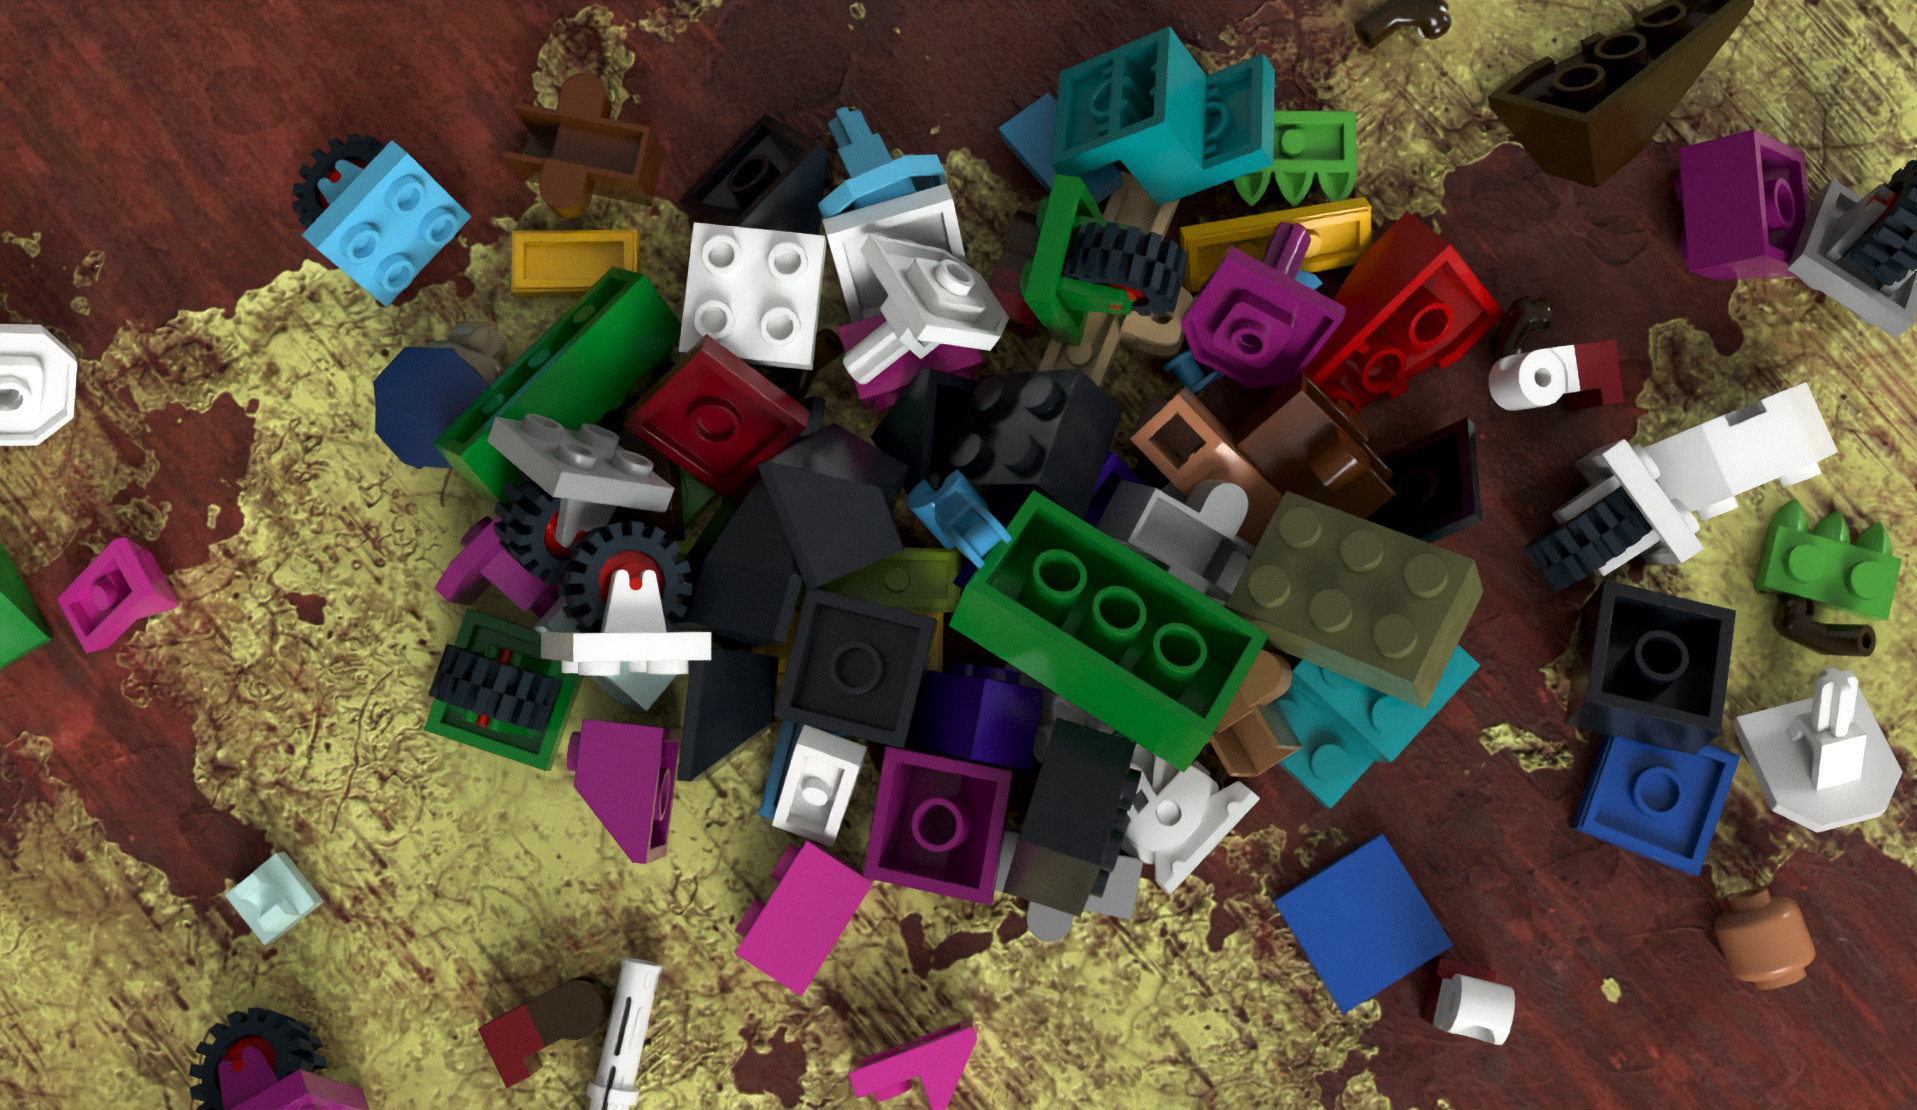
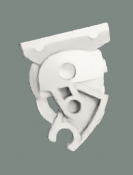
(1179, 816)

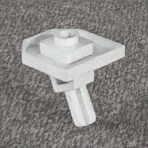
(928, 304)
(34, 384)
(1821, 755)

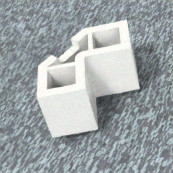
(1743, 450)

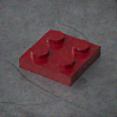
(716, 417)

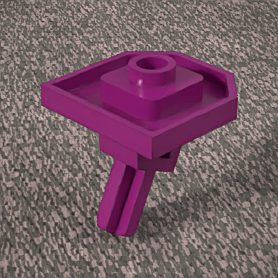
(1257, 318)
(488, 563)

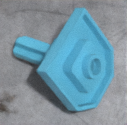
(870, 169)

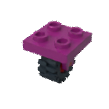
(267, 1065)

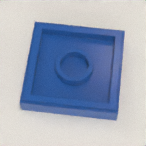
(1656, 800)
(1361, 922)

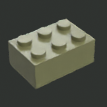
(1358, 598)

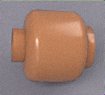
(1764, 939)

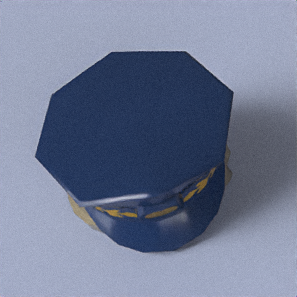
(432, 387)

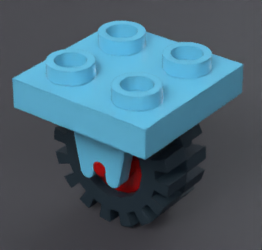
(375, 213)

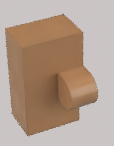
(1254, 729)

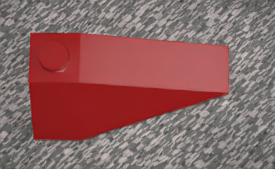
(1405, 310)

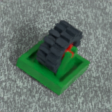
(1095, 265)
(501, 693)

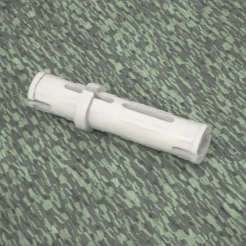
(625, 1036)

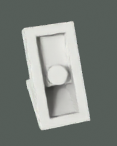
(819, 785)

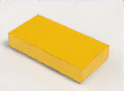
(569, 260)

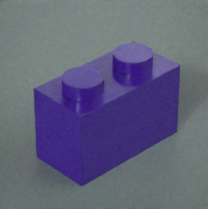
(979, 715)

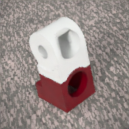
(1538, 378)
(1467, 1001)

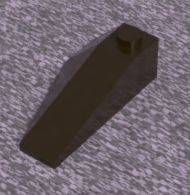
(1612, 97)

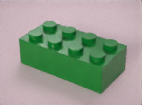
(1108, 631)

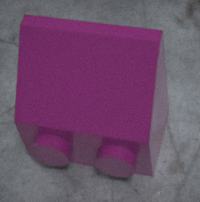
(1741, 206)
(628, 781)
(939, 823)

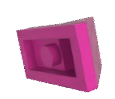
(114, 593)
(934, 1056)

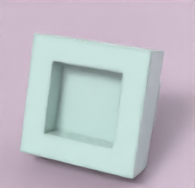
(274, 898)

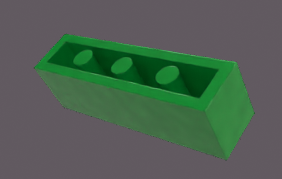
(567, 375)

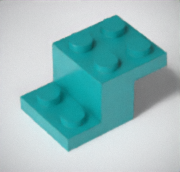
(1165, 117)
(1353, 725)

